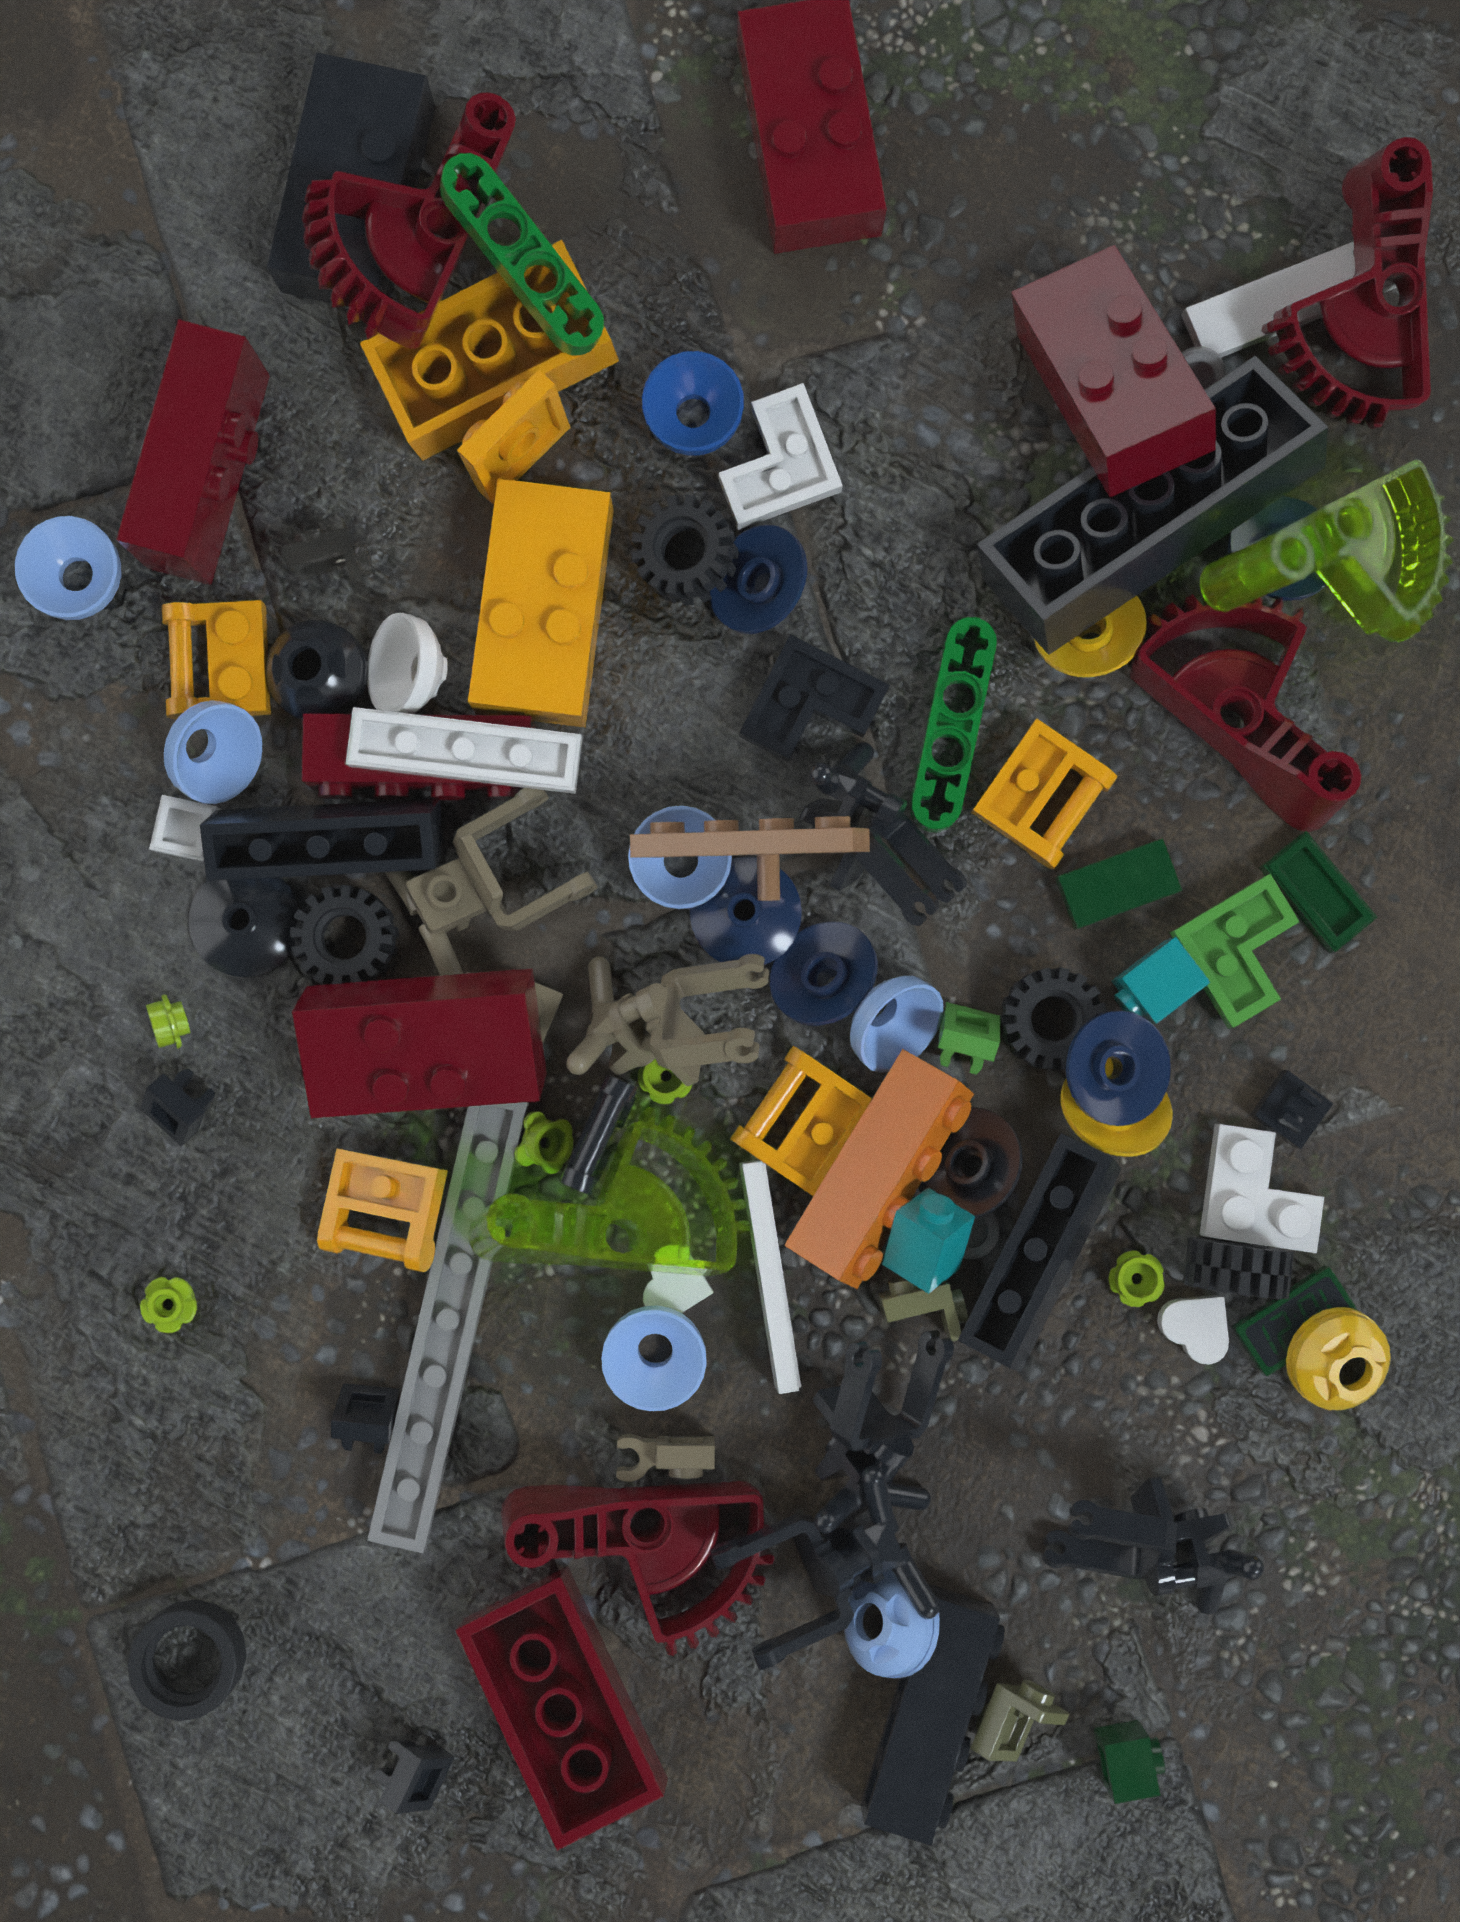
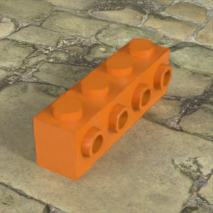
(880, 1169)

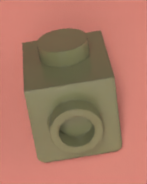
(908, 1300)
(1009, 1717)

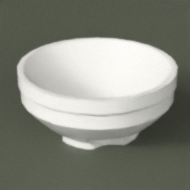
(404, 664)

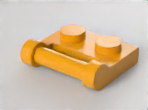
(235, 654)
(1029, 782)
(819, 1130)
(386, 1190)

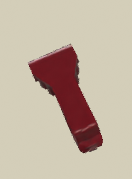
(401, 230)
(1390, 232)
(1270, 752)
(597, 1523)

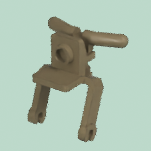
(467, 886)
(656, 1026)

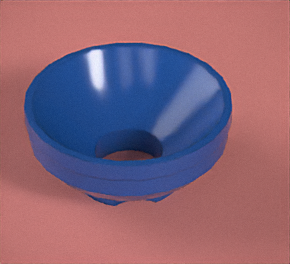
(692, 377)

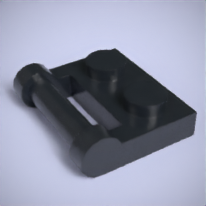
(591, 1153)

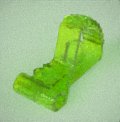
(1352, 551)
(629, 1198)

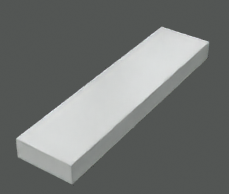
(1237, 316)
(464, 750)
(770, 1276)

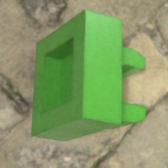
(968, 1033)

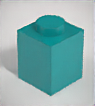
(1159, 982)
(928, 1240)

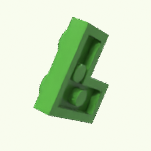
(1223, 946)

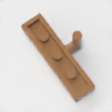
(773, 838)

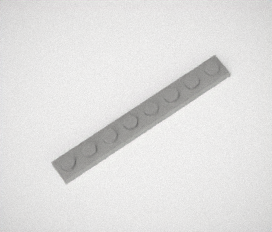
(445, 1332)

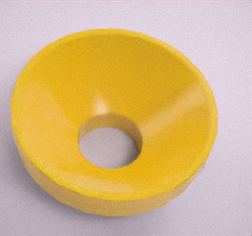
(1322, 1349)

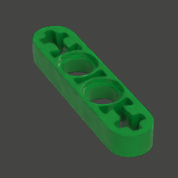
(526, 252)
(958, 726)

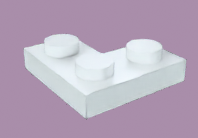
(796, 466)
(1239, 1197)

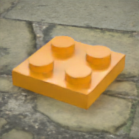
(515, 434)

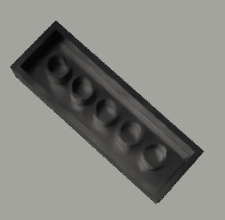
(1093, 552)

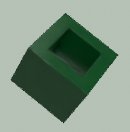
(1129, 1761)

